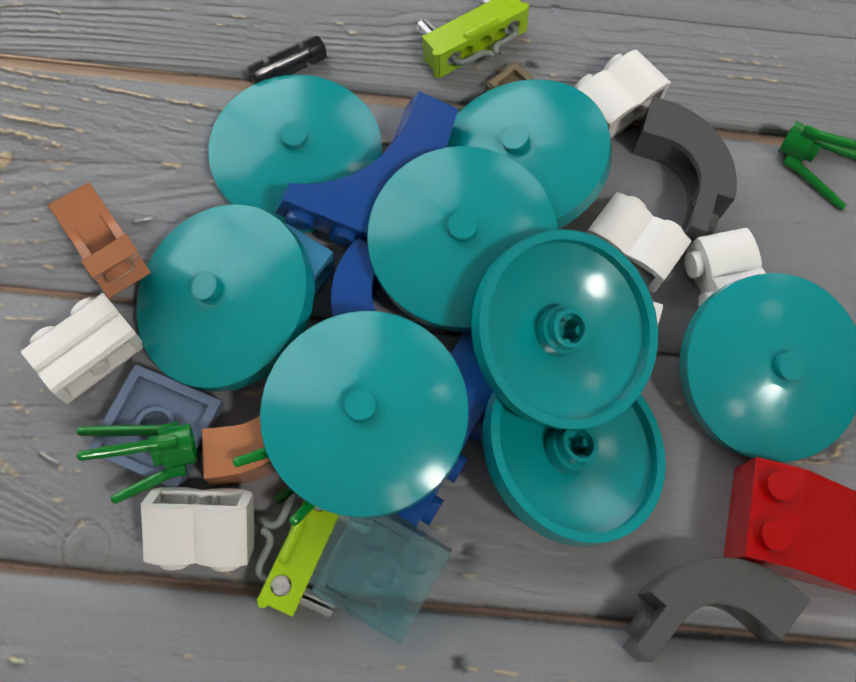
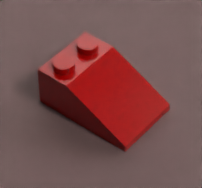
(793, 524)

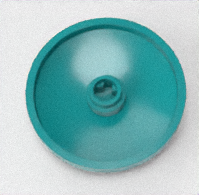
(549, 132)
(286, 134)
(445, 226)
(224, 297)
(564, 330)
(771, 367)
(364, 414)
(577, 482)

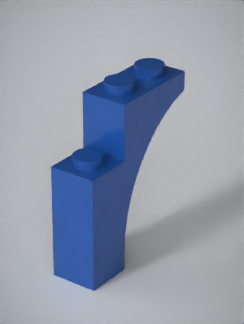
(345, 204)

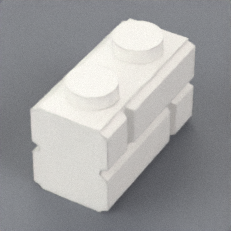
(82, 348)

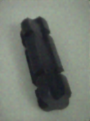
(288, 60)

